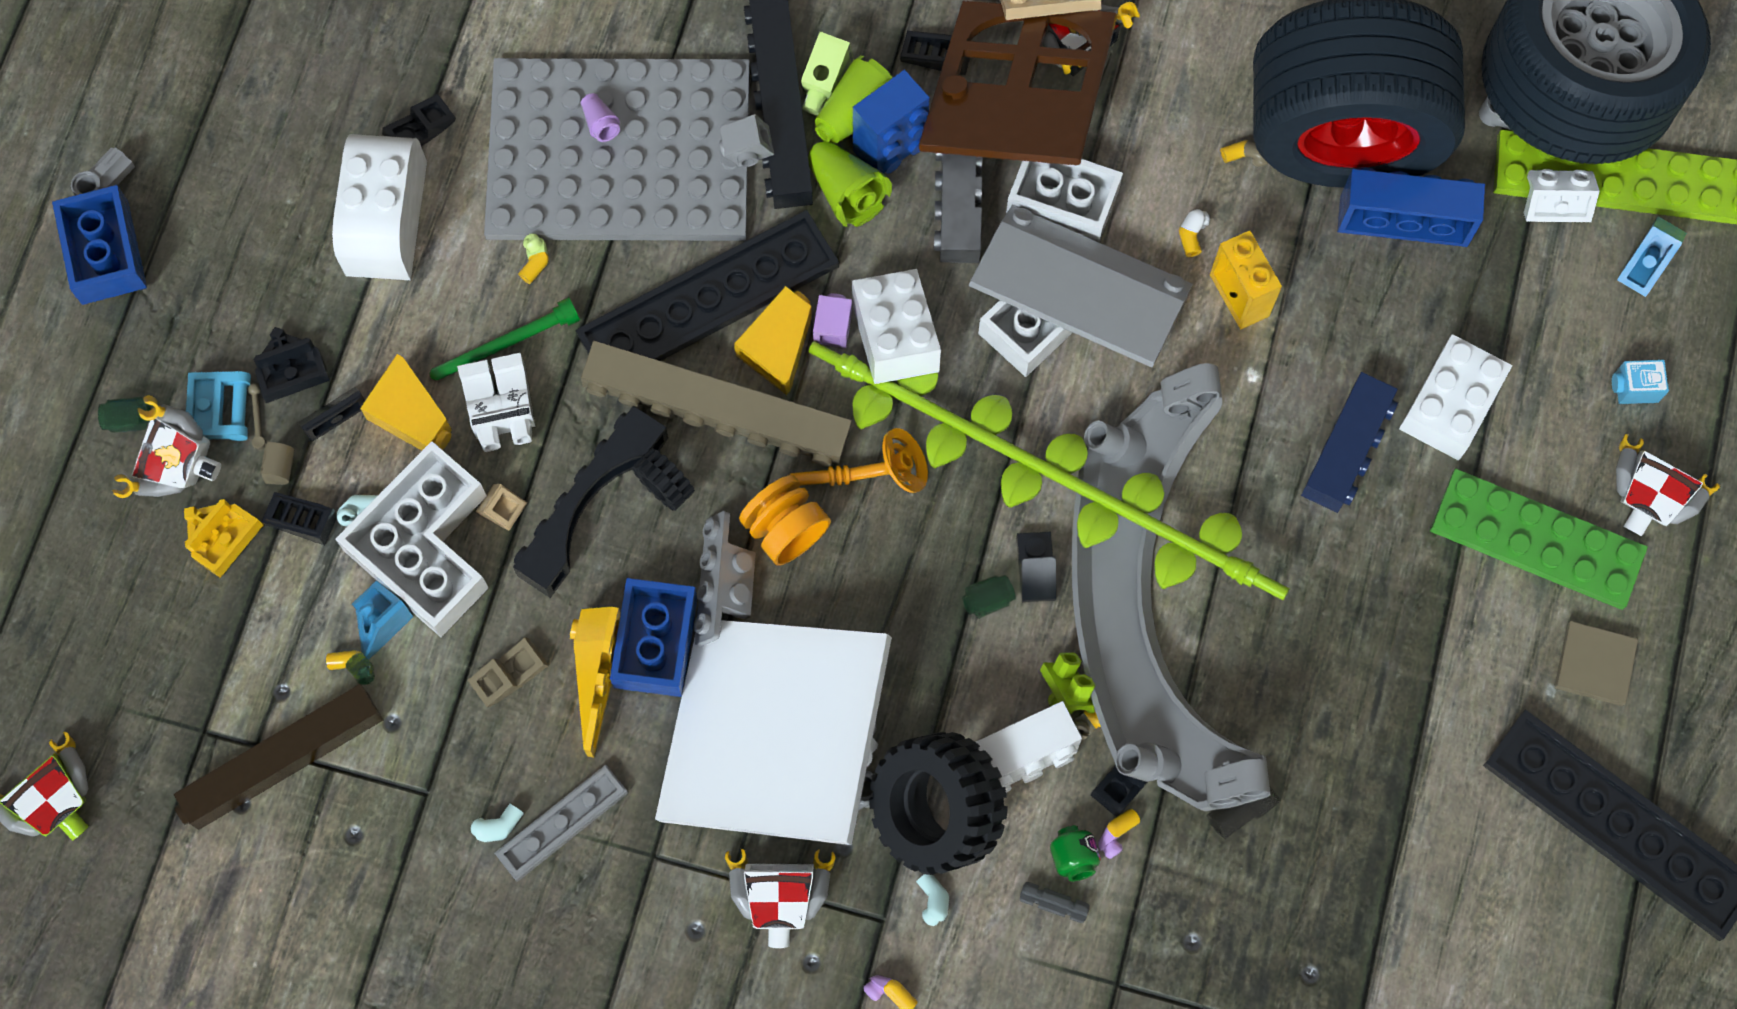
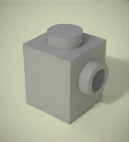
(746, 141)

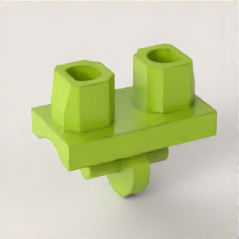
(1068, 684)

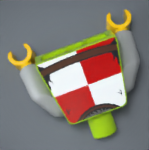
(49, 796)

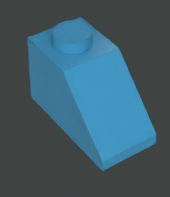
(1652, 256)

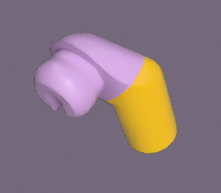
(1114, 829)
(892, 988)

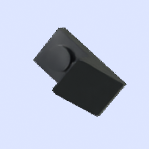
(1036, 566)

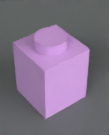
(832, 320)

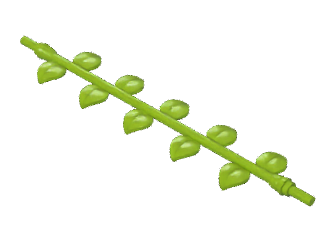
(1064, 456)

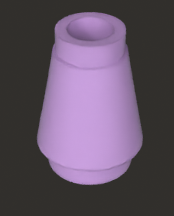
(600, 118)

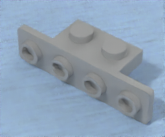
(724, 580)

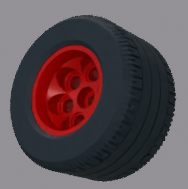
(1358, 90)

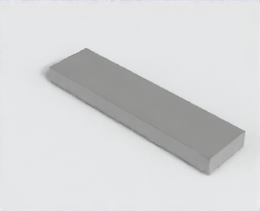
(561, 823)

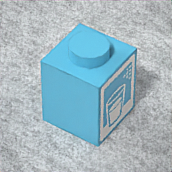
(1640, 382)

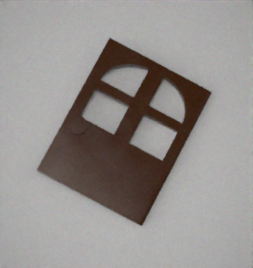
(1014, 117)

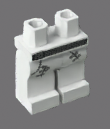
(502, 412)

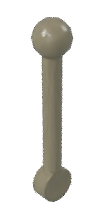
(258, 441)

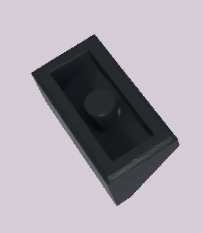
(332, 414)

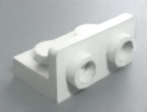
(1561, 196)

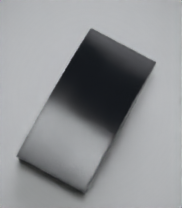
(424, 122)
(1117, 791)

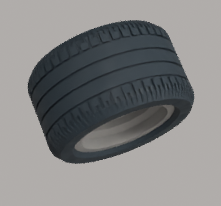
(1594, 73)

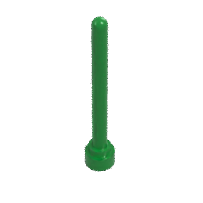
(563, 314)

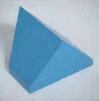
(379, 617)

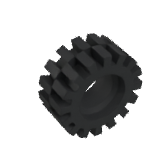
(663, 479)

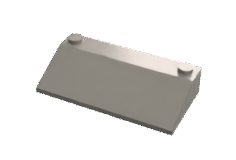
(1081, 285)

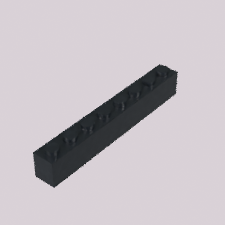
(779, 102)

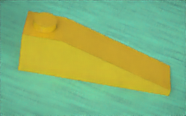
(594, 651)

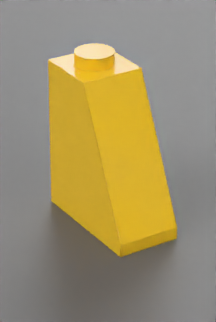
(777, 339)
(406, 408)

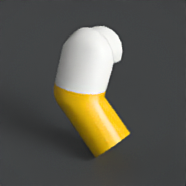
(1190, 228)

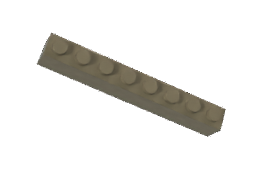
(715, 403)

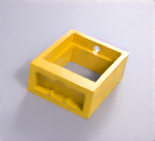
(1245, 270)

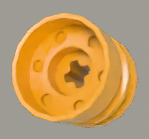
(784, 520)

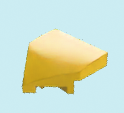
(219, 534)

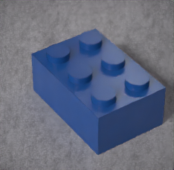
(890, 123)
(99, 245)
(654, 637)

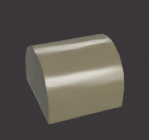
(277, 463)

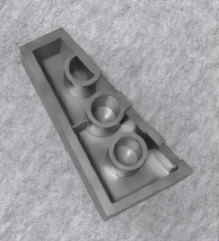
(959, 208)

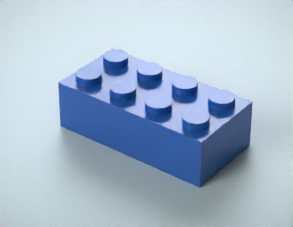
(1411, 207)

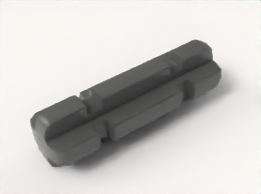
(1054, 902)

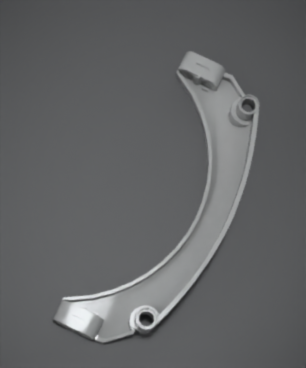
(1135, 698)

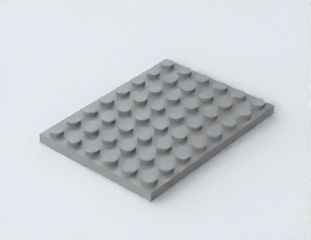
(648, 182)

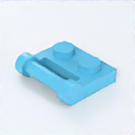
(206, 402)

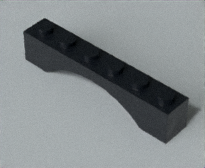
(547, 557)

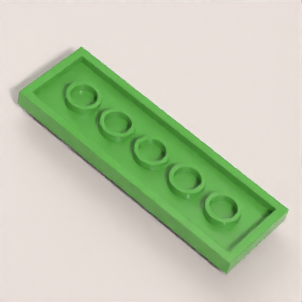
(1539, 539)

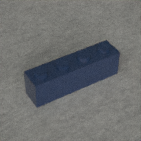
(1349, 443)

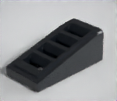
(926, 39)
(318, 534)

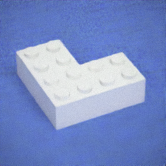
(404, 534)

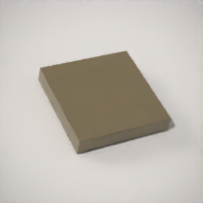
(1596, 663)

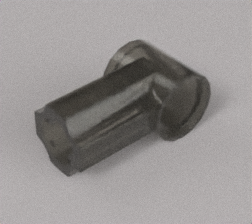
(1231, 819)

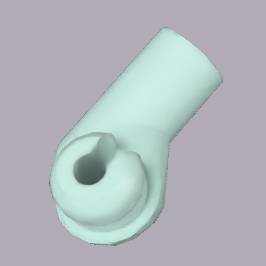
(353, 508)
(496, 829)
(937, 899)

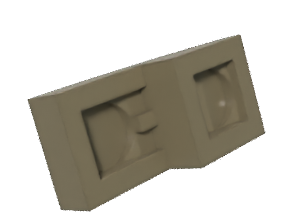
(509, 673)

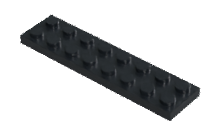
(716, 291)
(1618, 823)

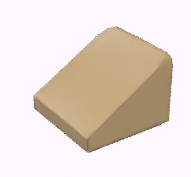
(501, 506)

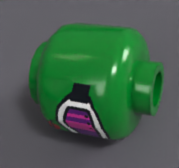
(1075, 853)

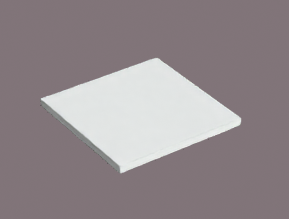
(775, 731)

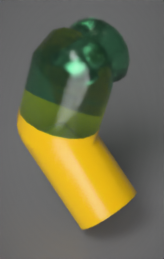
(354, 662)

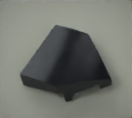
(288, 366)

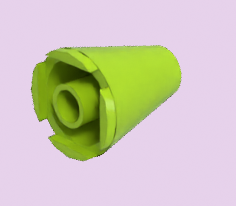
(858, 82)
(848, 183)

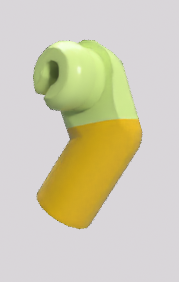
(537, 257)

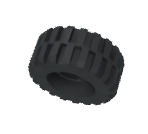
(972, 795)

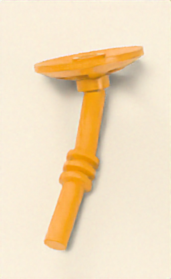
(894, 465)

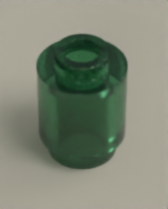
(122, 415)
(988, 596)

